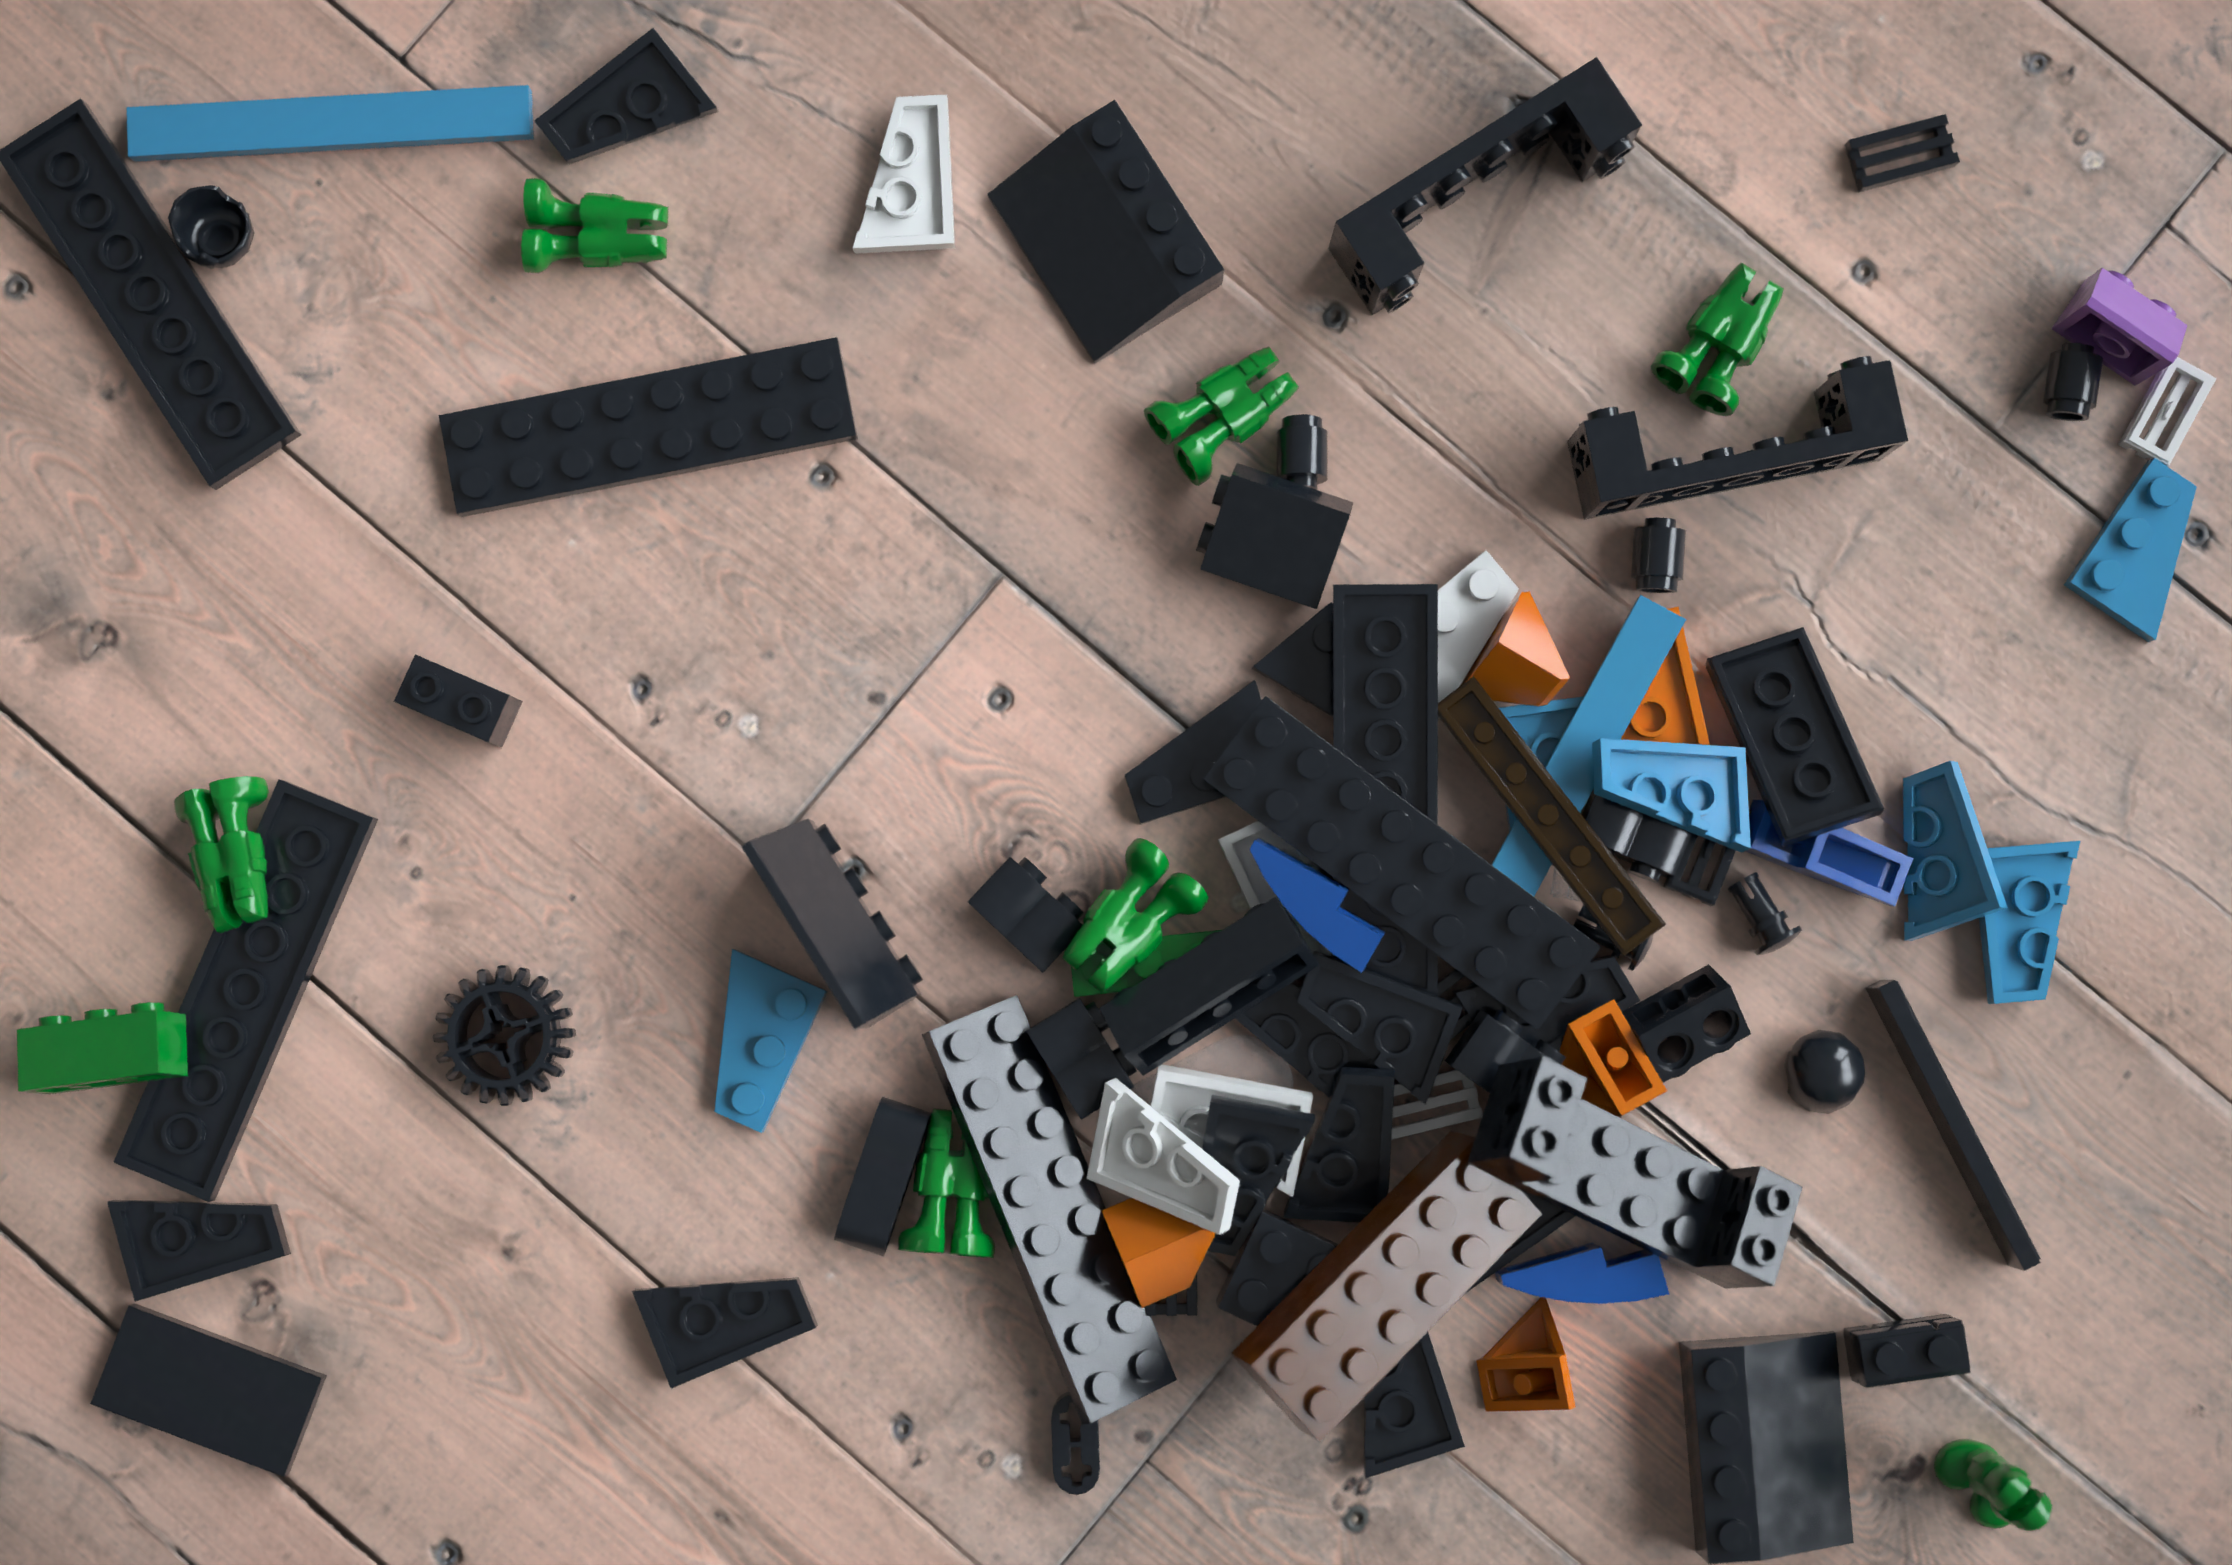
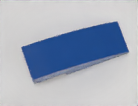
(1833, 858)
(1316, 904)
(1586, 1276)

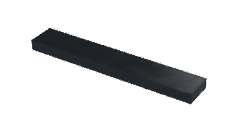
(1953, 1124)

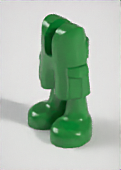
(604, 231)
(1730, 327)
(1230, 399)
(233, 868)
(1121, 927)
(937, 1177)
(2000, 1489)

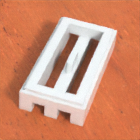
(2146, 447)
(1468, 1093)

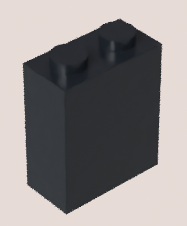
(1274, 534)

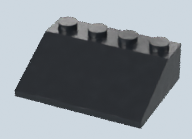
(1106, 232)
(834, 922)
(1765, 1446)

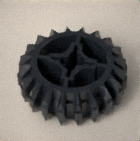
(494, 1014)

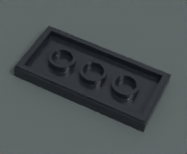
(1794, 737)
(208, 1389)

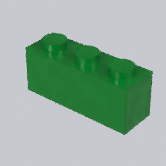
(102, 1050)

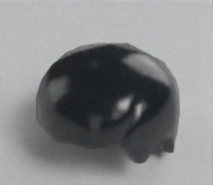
(210, 227)
(1824, 1071)

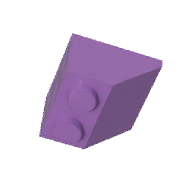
(2123, 326)

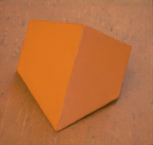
(1520, 658)
(1612, 1061)
(1156, 1248)
(1527, 1366)

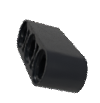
(882, 1176)

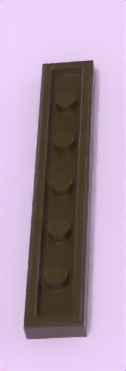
(1549, 816)

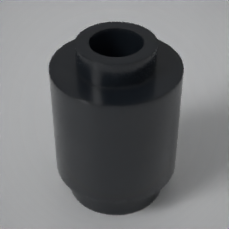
(2072, 382)
(1302, 450)
(1658, 555)

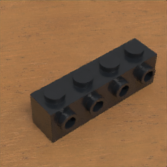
(1208, 986)

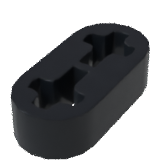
(1062, 1446)

